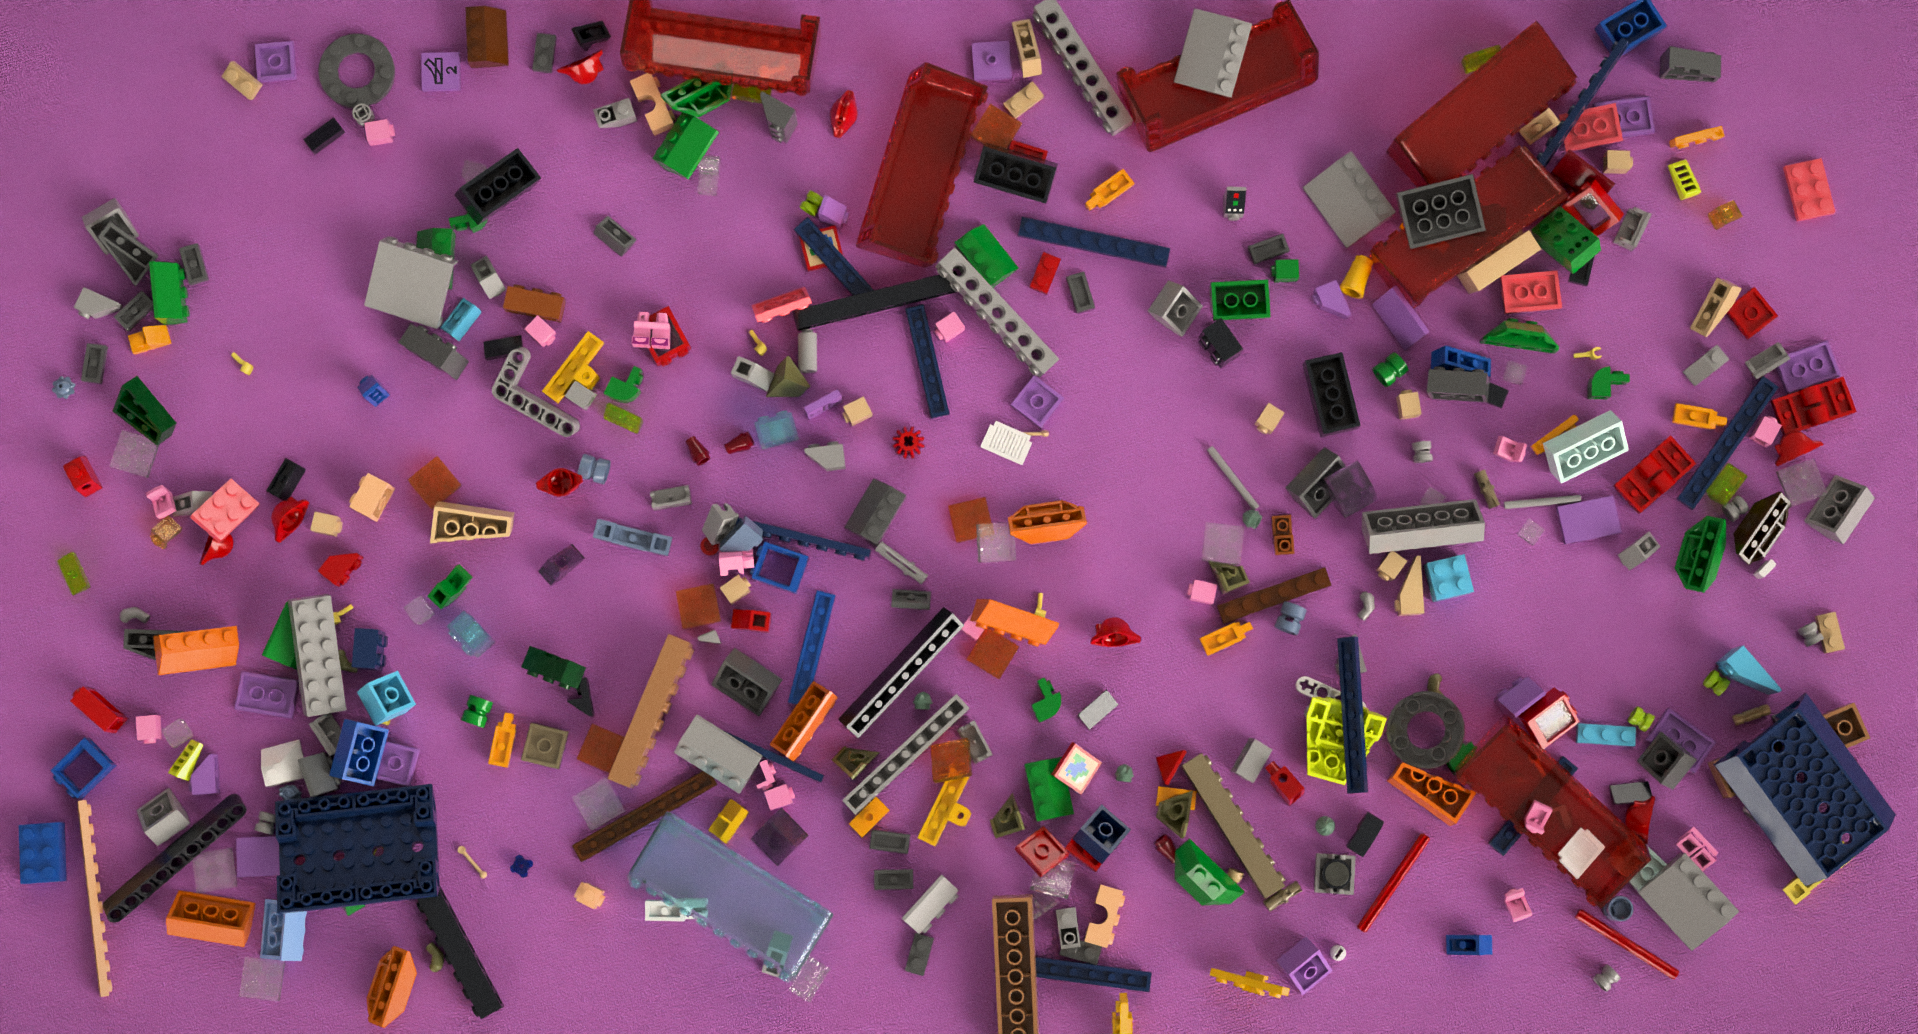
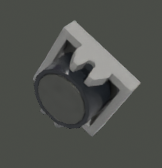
(1334, 874)

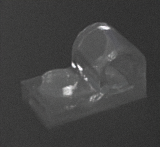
(709, 175)

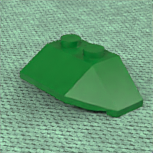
(697, 96)
(1521, 336)
(1701, 553)
(1203, 877)

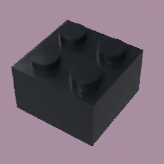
(1220, 343)

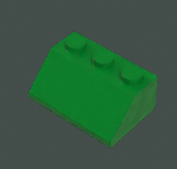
(685, 145)
(440, 240)
(986, 255)
(169, 292)
(1239, 300)
(280, 644)
(1048, 794)

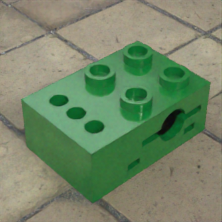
(1566, 239)

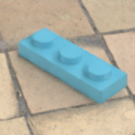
(1605, 734)

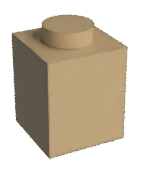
(1617, 161)
(1408, 404)
(857, 411)
(1269, 419)
(326, 524)
(1391, 566)
(736, 589)

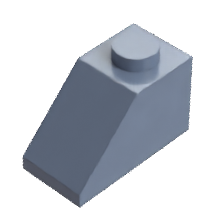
(742, 537)

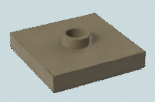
(544, 745)

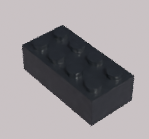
(1015, 172)
(497, 186)
(1331, 394)

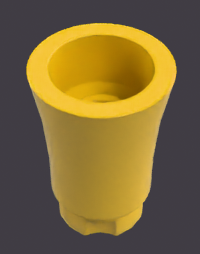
(1357, 277)

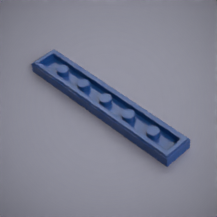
(812, 645)

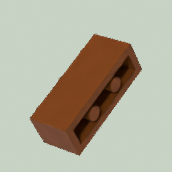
(534, 303)

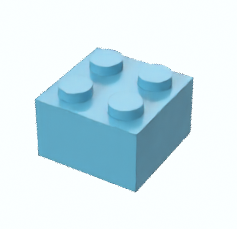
(1448, 578)
(386, 698)

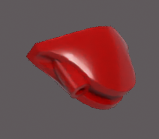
(585, 69)
(843, 113)
(1794, 445)
(559, 482)
(287, 517)
(216, 550)
(1114, 633)
(1639, 817)

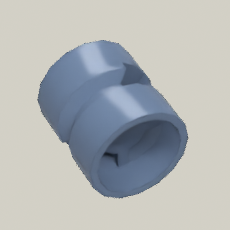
(596, 469)
(1293, 612)
(1618, 909)

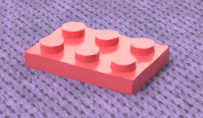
(1594, 128)
(1809, 189)
(1530, 292)
(781, 305)
(225, 510)

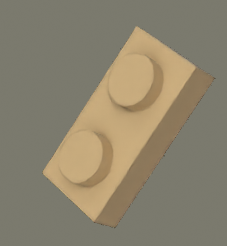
(241, 80)
(1023, 100)
(1539, 126)
(1830, 629)

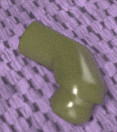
(344, 663)
(1434, 683)
(437, 957)

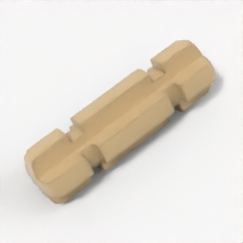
(1751, 714)

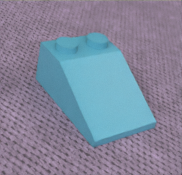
(1745, 669)

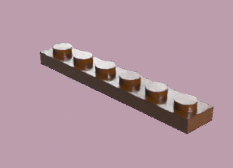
(1274, 595)

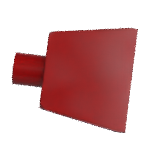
(81, 474)
(1289, 790)

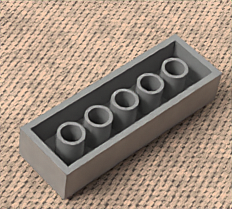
(1423, 526)
(317, 655)

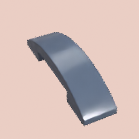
(632, 537)

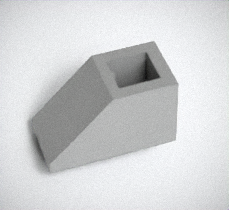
(615, 114)
(752, 373)
(828, 457)
(1067, 927)

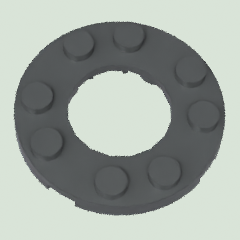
(348, 45)
(1425, 702)

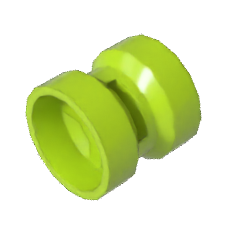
(811, 203)
(1716, 682)
(1641, 719)

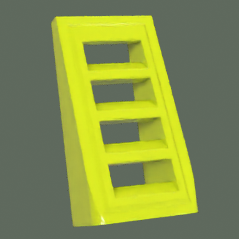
(1695, 189)
(186, 761)

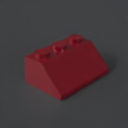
(1574, 171)

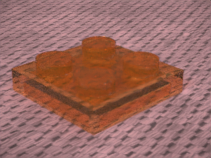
(996, 127)
(434, 482)
(966, 516)
(698, 606)
(992, 653)
(600, 748)
(951, 760)

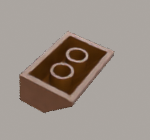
(486, 37)

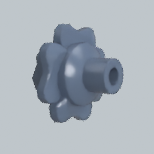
(63, 387)
(290, 792)

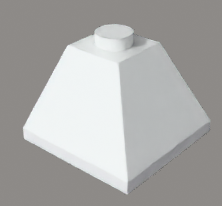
(281, 763)

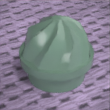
(1252, 518)
(922, 701)
(1124, 773)
(1325, 826)

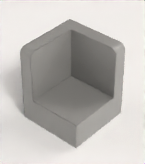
(580, 395)

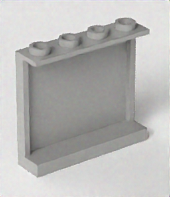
(409, 282)

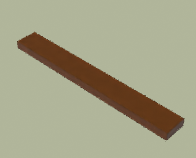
(643, 815)

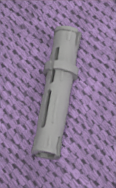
(920, 576)

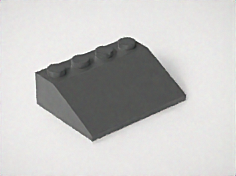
(1440, 211)

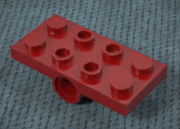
(1813, 406)
(1654, 474)

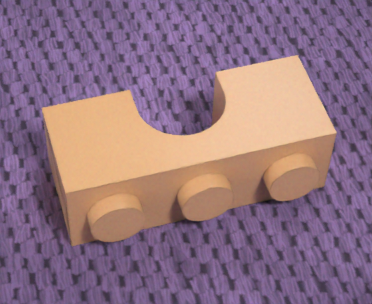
(646, 88)
(1101, 933)

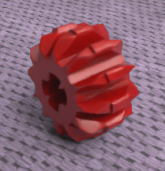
(915, 442)

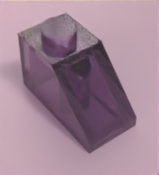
(561, 564)

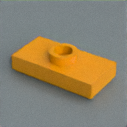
(1165, 793)
(869, 817)

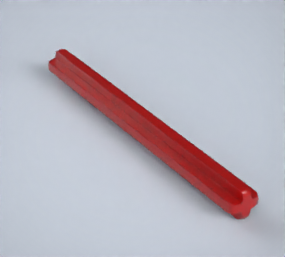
(1393, 883)
(1627, 944)

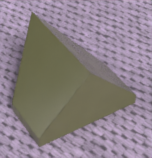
(787, 381)
(1229, 576)
(853, 760)
(1175, 813)
(1007, 819)

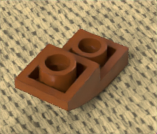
(1282, 534)

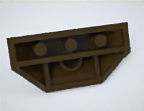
(1761, 527)

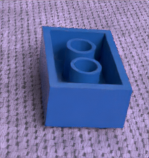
(1634, 23)
(359, 752)
(42, 853)

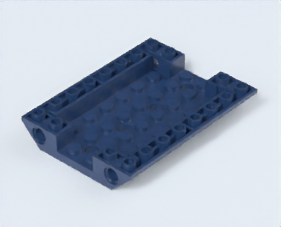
(1790, 809)
(357, 827)

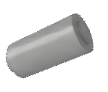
(807, 351)

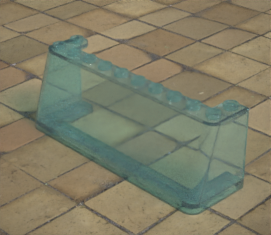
(730, 896)

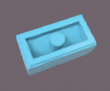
(461, 319)

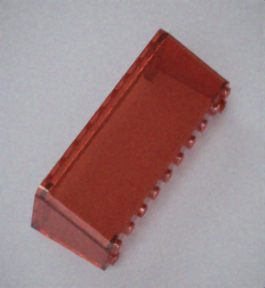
(720, 48)
(1274, 64)
(1484, 109)
(920, 165)
(1510, 199)
(1516, 771)

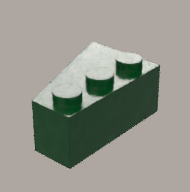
(143, 411)
(553, 668)

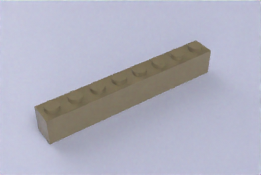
(1233, 826)

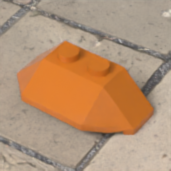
(1047, 521)
(390, 986)

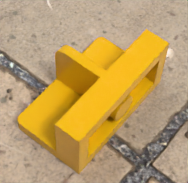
(728, 821)

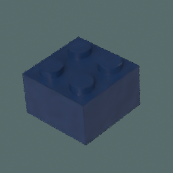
(369, 649)
(1101, 834)

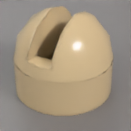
(1235, 875)

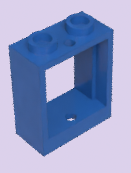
(798, 574)
(88, 745)

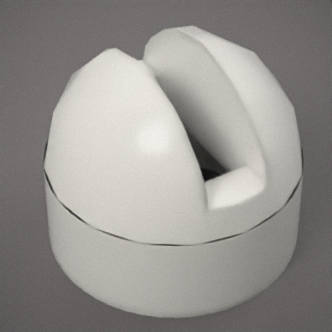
(1333, 951)

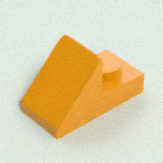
(149, 339)

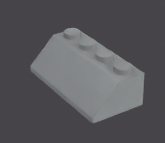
(718, 754)

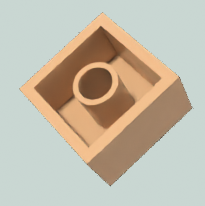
(371, 497)

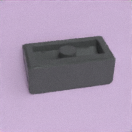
(614, 236)

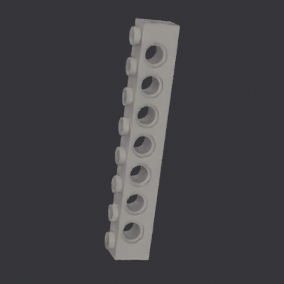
(1051, 8)
(955, 259)
(905, 754)

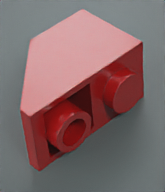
(338, 567)
(751, 620)

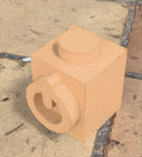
(589, 895)

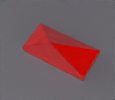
(1169, 764)

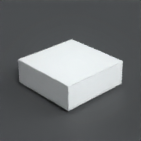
(1766, 567)

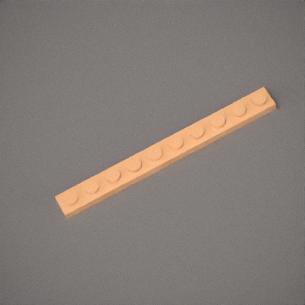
(95, 907)

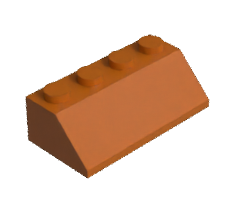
(1013, 622)
(196, 650)
(803, 721)
(210, 918)

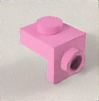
(1510, 449)
(162, 501)
(768, 770)
(1537, 817)
(1517, 904)

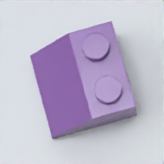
(1519, 697)
(1304, 965)

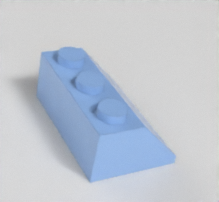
(282, 934)

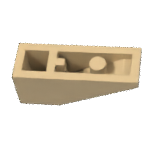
(1027, 48)
(1715, 306)
(1410, 596)

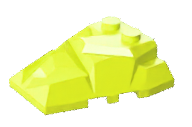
(1326, 738)

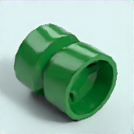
(1392, 368)
(476, 711)

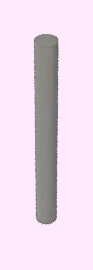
(1232, 477)
(1542, 501)

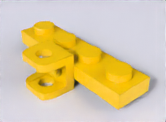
(575, 369)
(945, 810)
(1250, 982)
(1123, 1023)

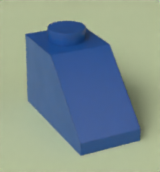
(1469, 945)

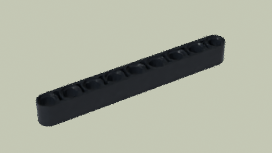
(872, 301)
(174, 858)

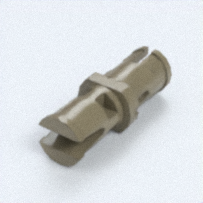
(1487, 489)
(1282, 896)

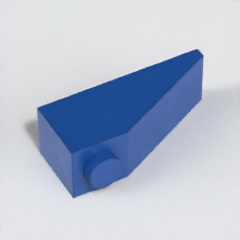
(1455, 358)
(372, 390)

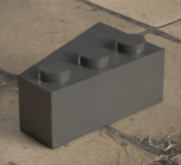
(1690, 65)
(127, 251)
(434, 350)
(142, 641)

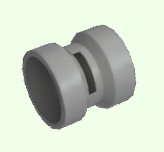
(364, 117)
(1422, 452)
(1735, 508)
(1810, 633)
(263, 826)
(1606, 978)

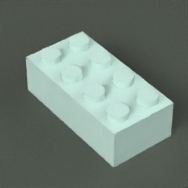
(1585, 446)

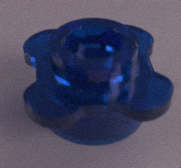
(516, 866)

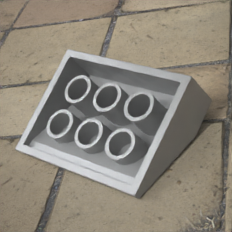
(1212, 53)
(1349, 200)
(1688, 901)

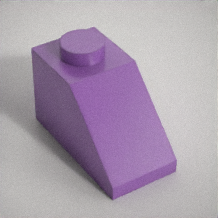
(833, 212)
(1331, 299)
(206, 777)

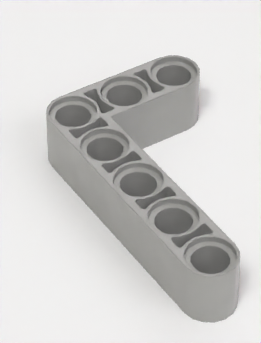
(528, 398)

